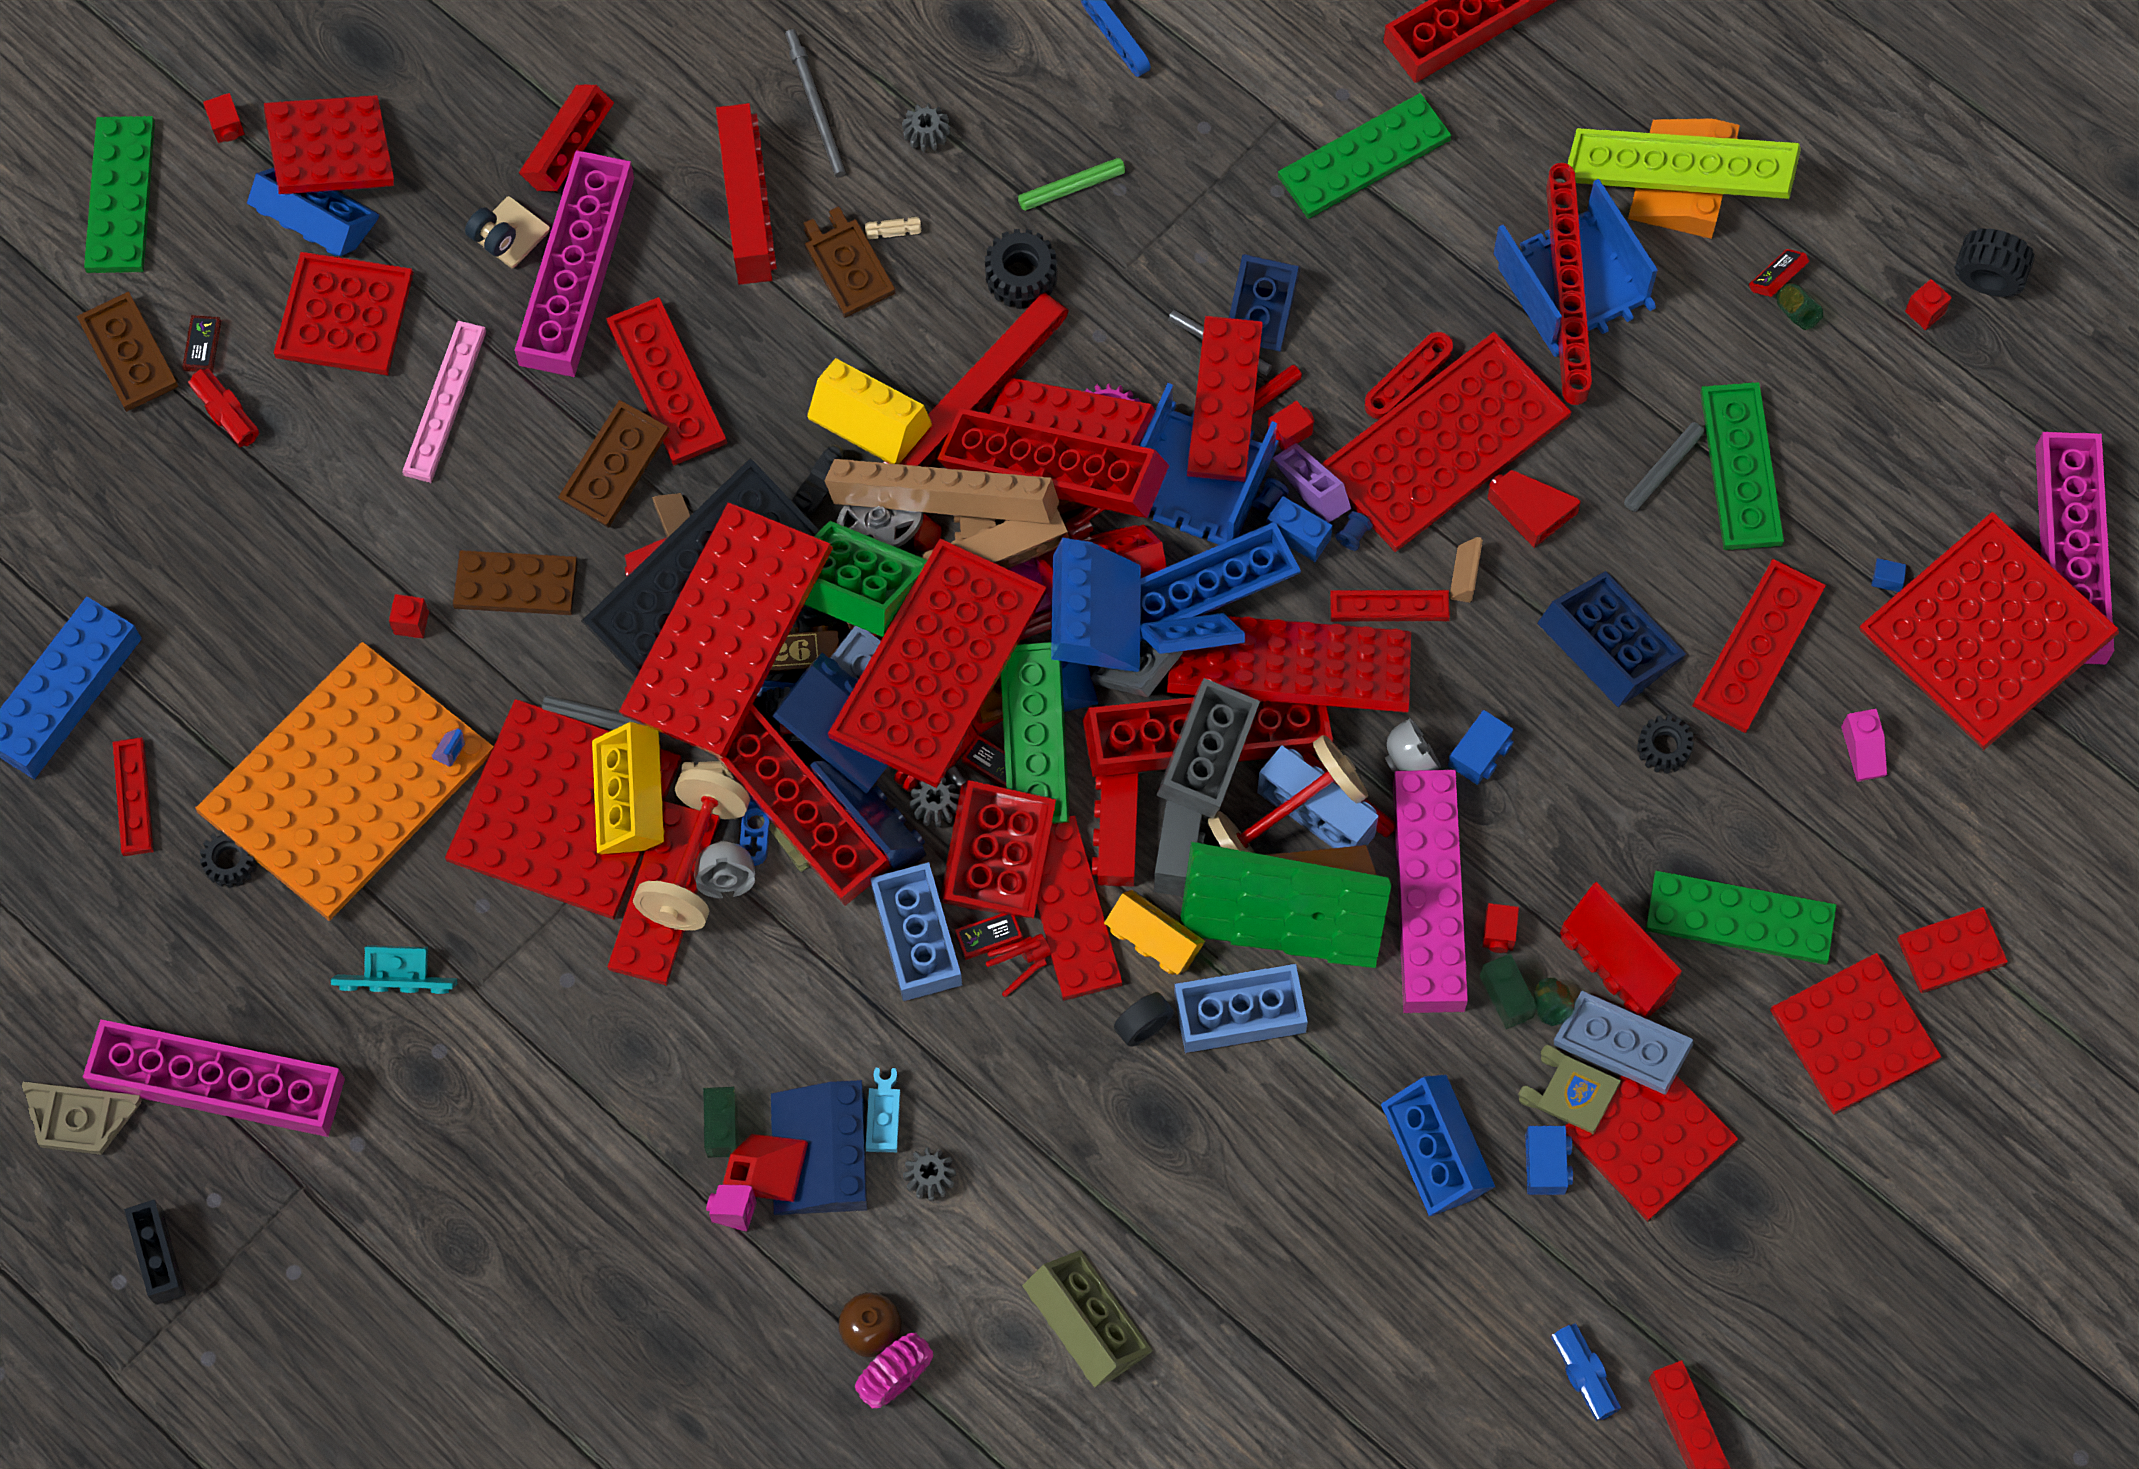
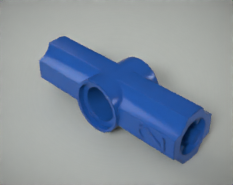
(1585, 1372)

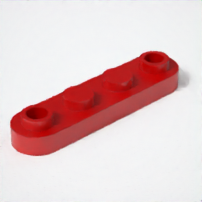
(1408, 374)

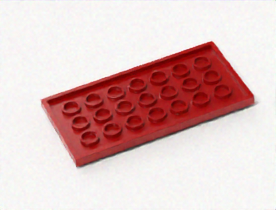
(1446, 440)
(726, 630)
(937, 663)
(1305, 665)

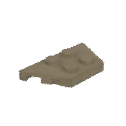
(77, 1117)

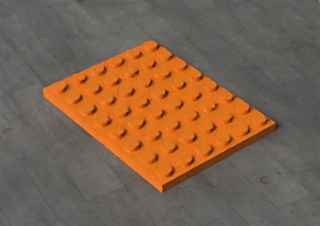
(343, 781)

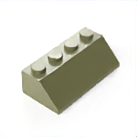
(1086, 1317)

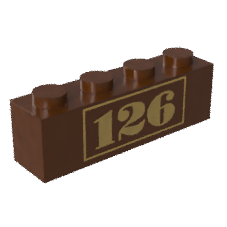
(803, 648)

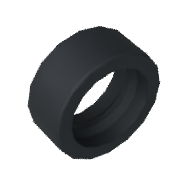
(1143, 1019)

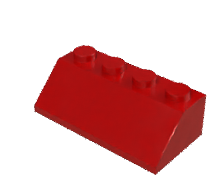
(1133, 544)

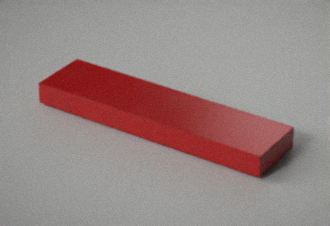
(1389, 605)
(133, 796)

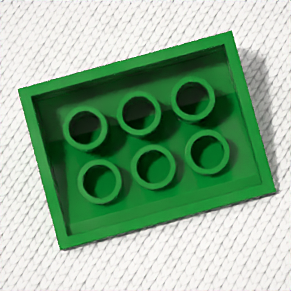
(863, 579)

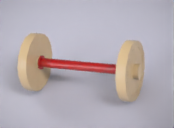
(1339, 770)
(672, 903)

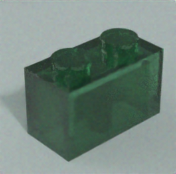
(1508, 991)
(720, 1121)

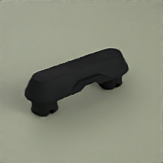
(814, 488)

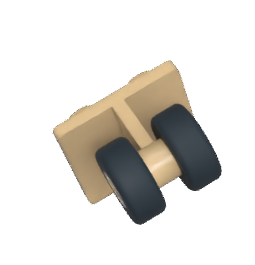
(507, 231)

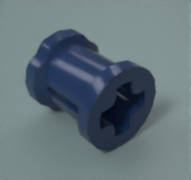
(1270, 496)
(1354, 531)

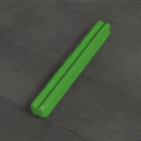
(1071, 184)

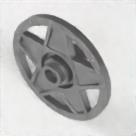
(882, 523)

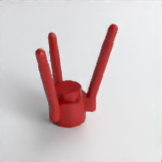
(1080, 526)
(1032, 949)

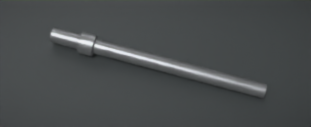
(799, 58)

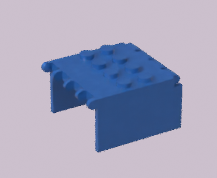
(1614, 265)
(1197, 501)

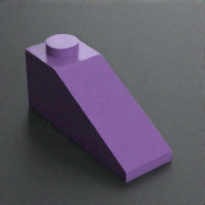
(1313, 482)

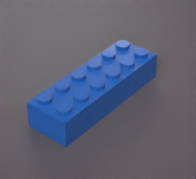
(63, 685)

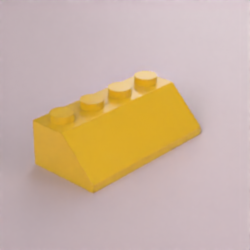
(867, 412)
(627, 789)

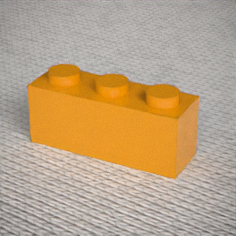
(1154, 933)

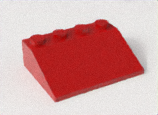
(997, 850)
(1620, 953)

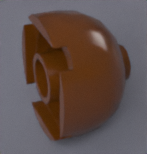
(869, 1324)

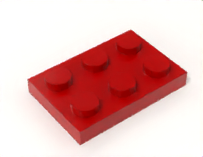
(1952, 950)

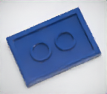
(1191, 633)

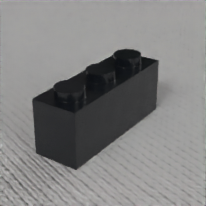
(155, 1252)

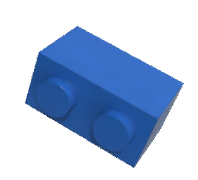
(1301, 528)
(1481, 747)
(1547, 1160)

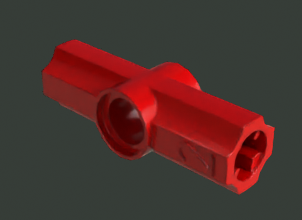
(223, 407)

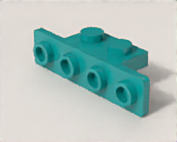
(395, 967)

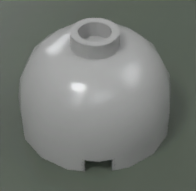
(1409, 749)
(724, 869)

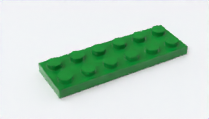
(1364, 155)
(119, 194)
(1741, 466)
(1035, 726)
(1741, 917)

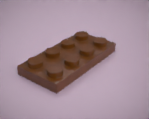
(127, 351)
(614, 463)
(515, 582)

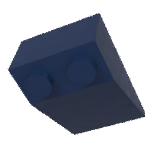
(1266, 295)

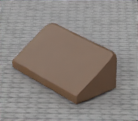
(671, 511)
(1466, 570)

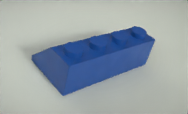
(319, 216)
(1437, 1144)

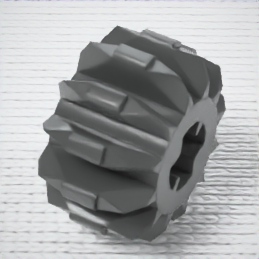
(926, 127)
(932, 810)
(933, 1184)

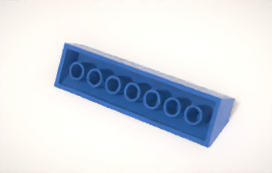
(1217, 576)

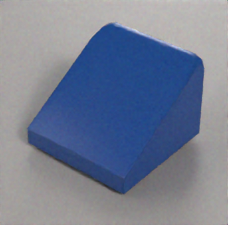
(1888, 575)
(449, 747)

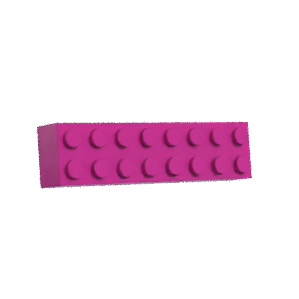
(574, 264)
(2075, 517)
(1429, 891)
(214, 1078)

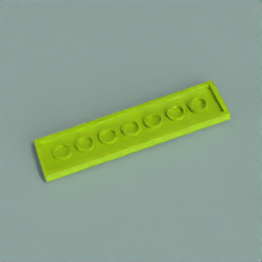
(1684, 163)

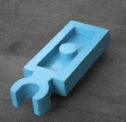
(883, 1114)

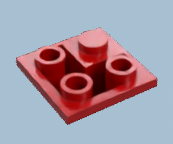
(768, 1166)

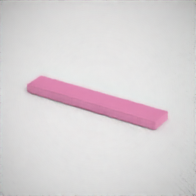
(444, 401)

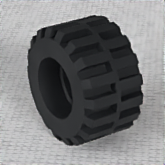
(1020, 248)
(1994, 262)

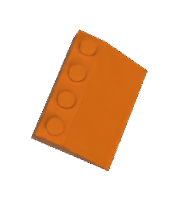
(1682, 210)

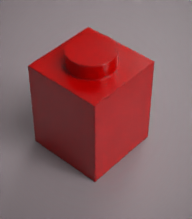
(223, 118)
(1928, 304)
(1293, 424)
(408, 616)
(1500, 927)

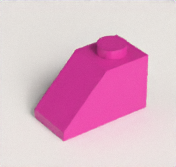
(1865, 744)
(732, 1206)

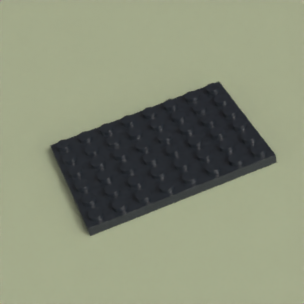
(639, 606)

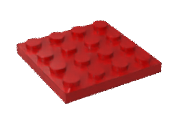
(328, 144)
(343, 313)
(1855, 1033)
(1653, 1143)

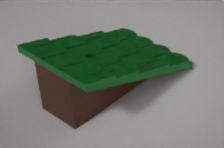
(1290, 902)

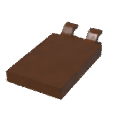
(847, 264)

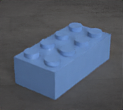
(1327, 814)
(916, 931)
(1240, 1008)

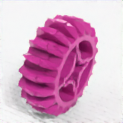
(894, 1370)

